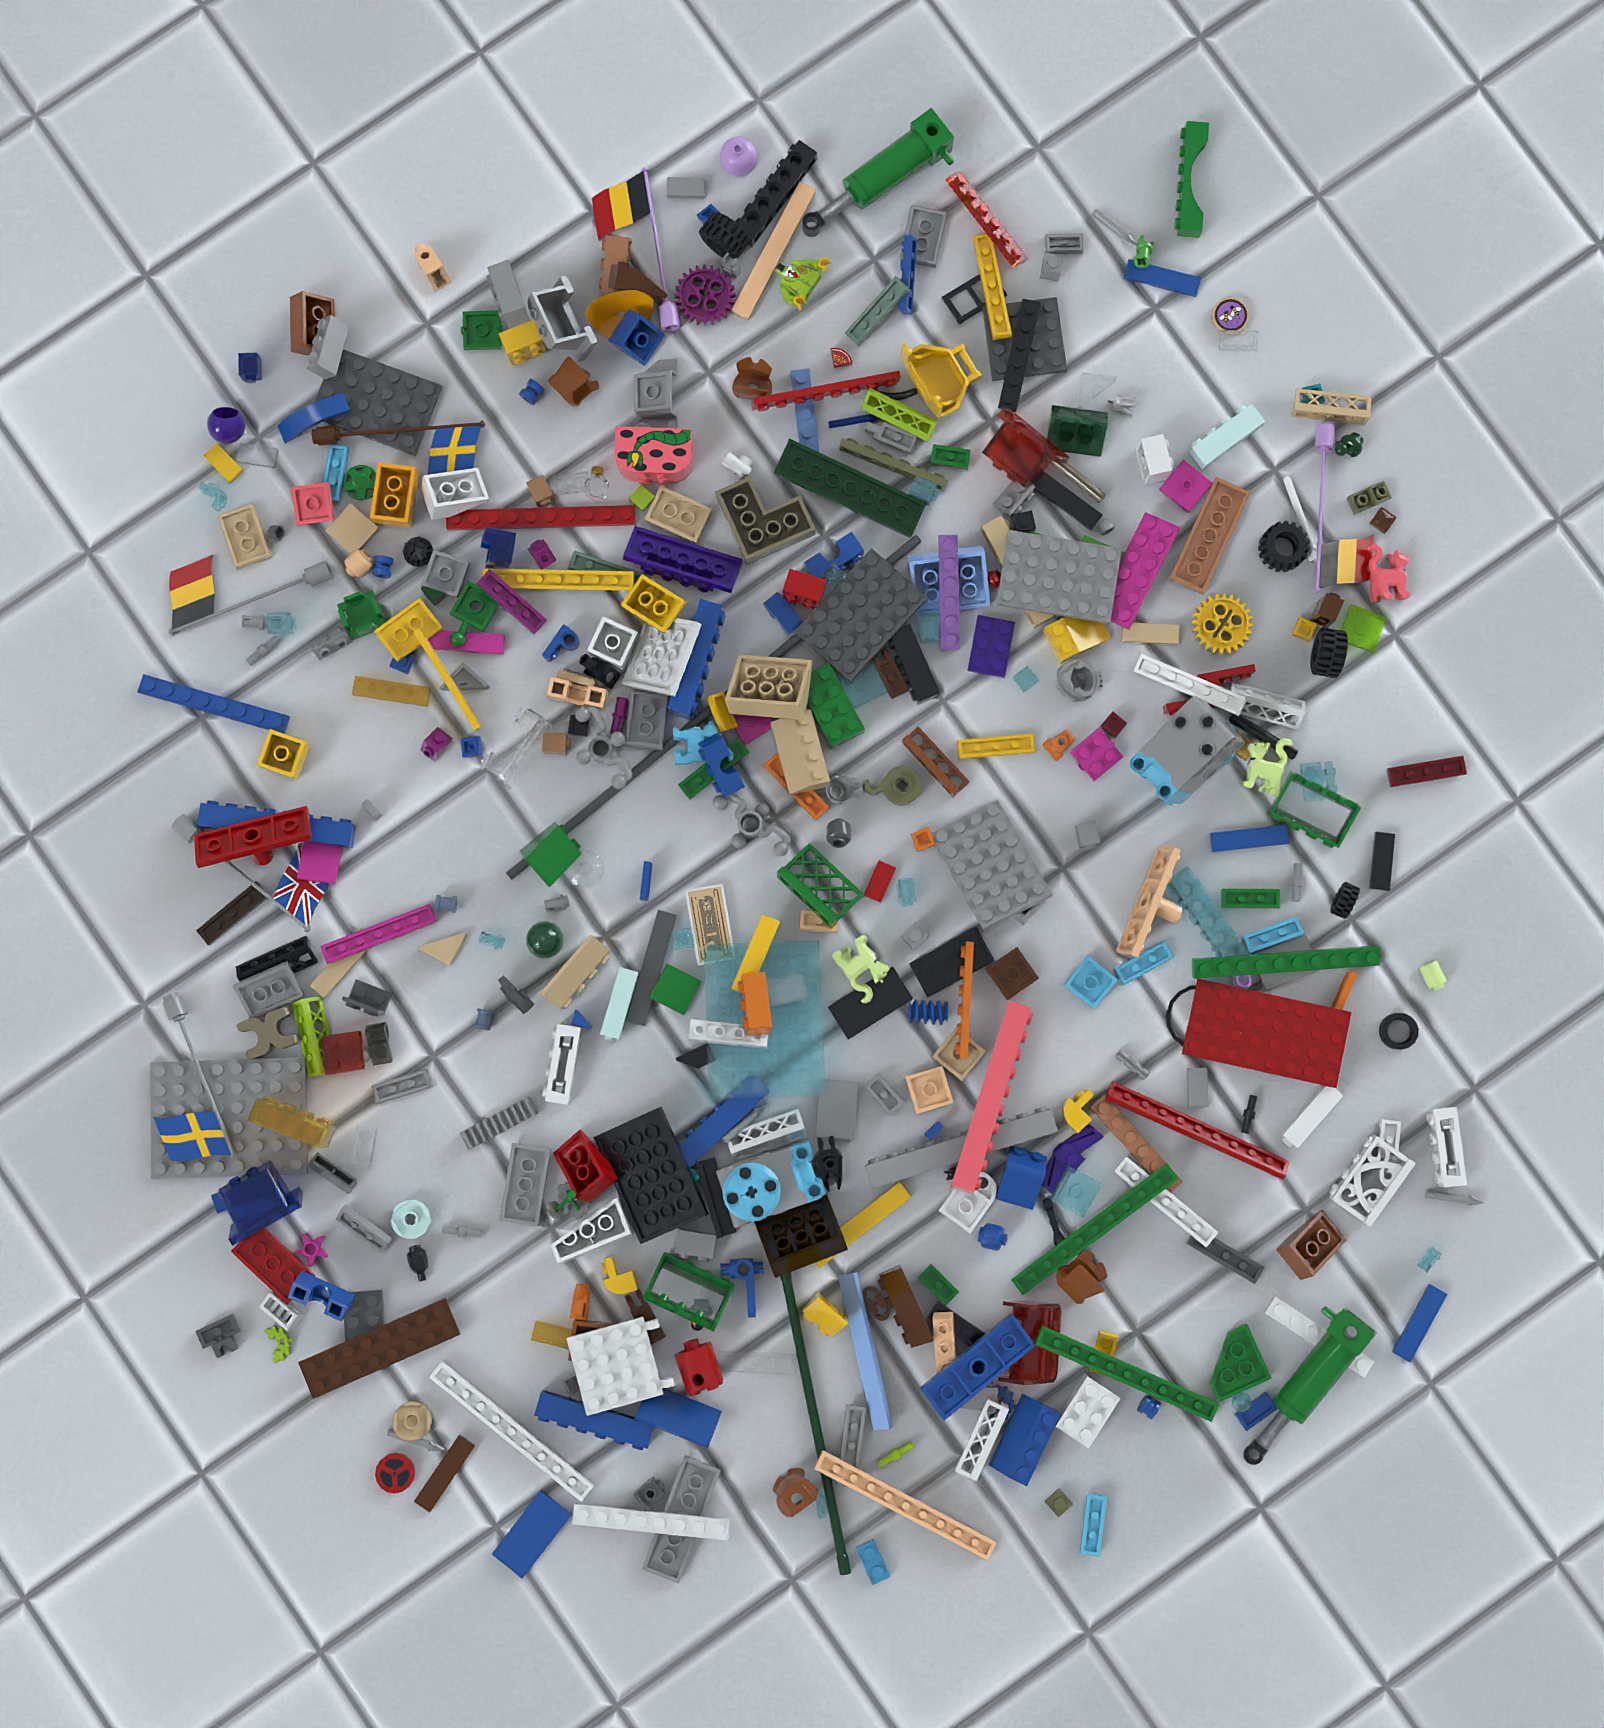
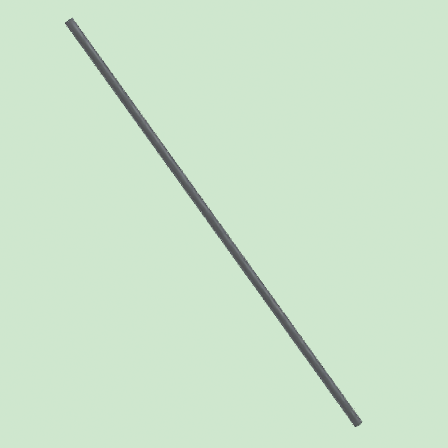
(695, 722)

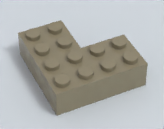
(762, 531)

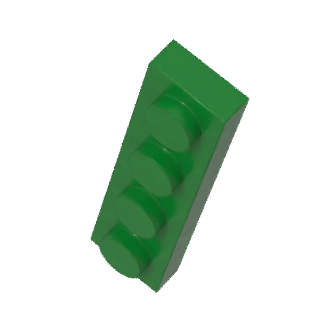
(700, 779)

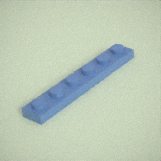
(805, 412)

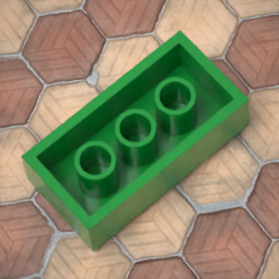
(832, 708)

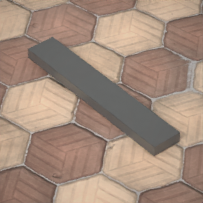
(651, 967)

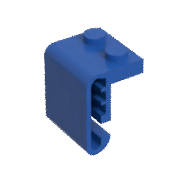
(1022, 1177)

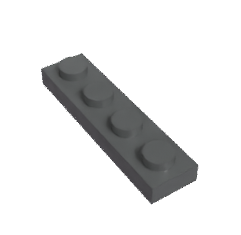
(1229, 1258)

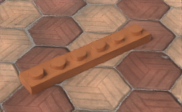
(1129, 1137)

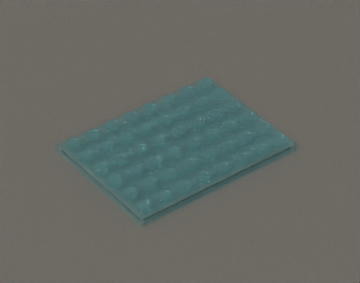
(794, 1048)

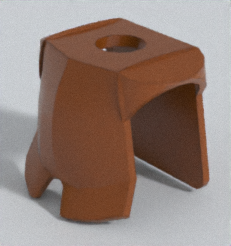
(755, 374)
(572, 382)
(1081, 1277)
(792, 1484)

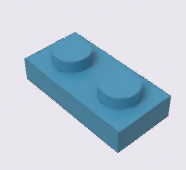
(873, 1561)

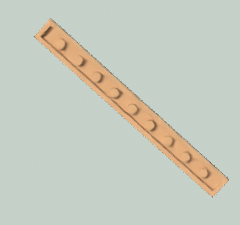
(905, 1505)

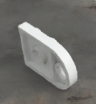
(967, 1208)

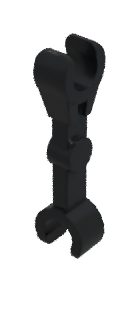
(1053, 1222)

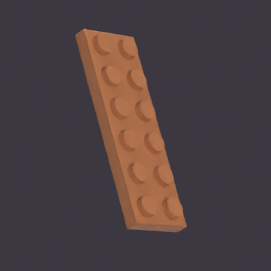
(1209, 535)

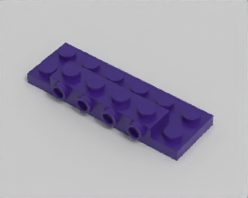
(682, 561)

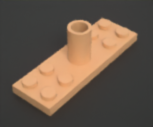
(1151, 902)

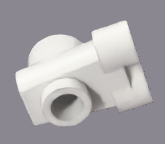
(740, 465)

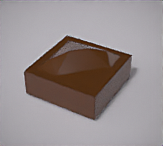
(1383, 520)

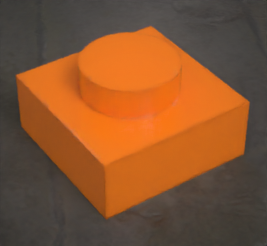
(923, 839)

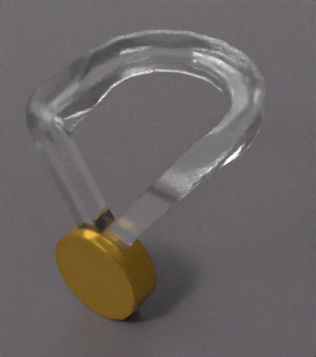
(596, 471)

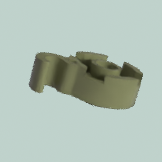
(889, 787)

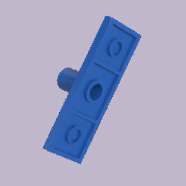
(992, 1356)

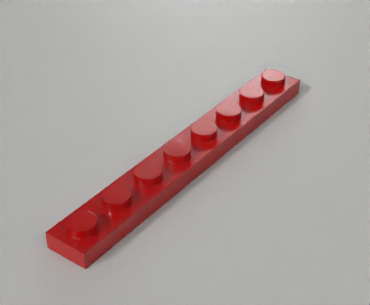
(819, 392)

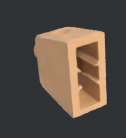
(431, 267)

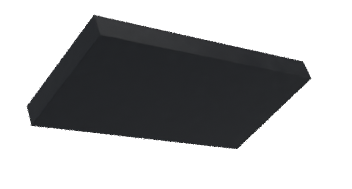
(943, 964)
(856, 1016)

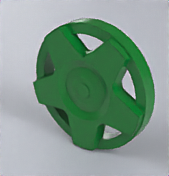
(359, 482)

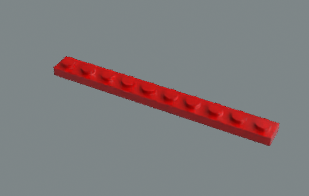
(543, 517)
(1197, 1130)

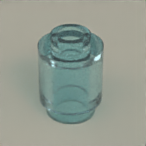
(906, 891)

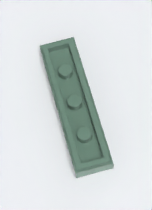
(877, 311)
(589, 563)

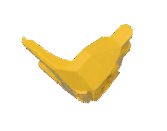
(939, 376)

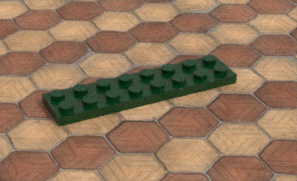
(849, 488)

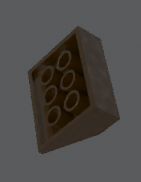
(801, 1236)

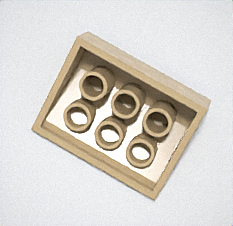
(769, 687)

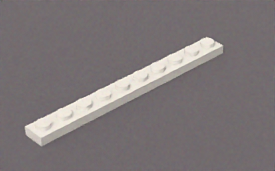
(511, 1431)

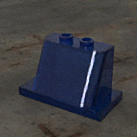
(257, 1200)

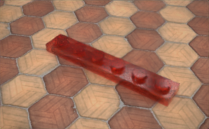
(986, 219)

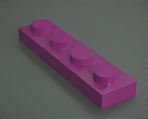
(511, 601)

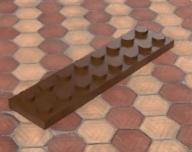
(379, 1348)

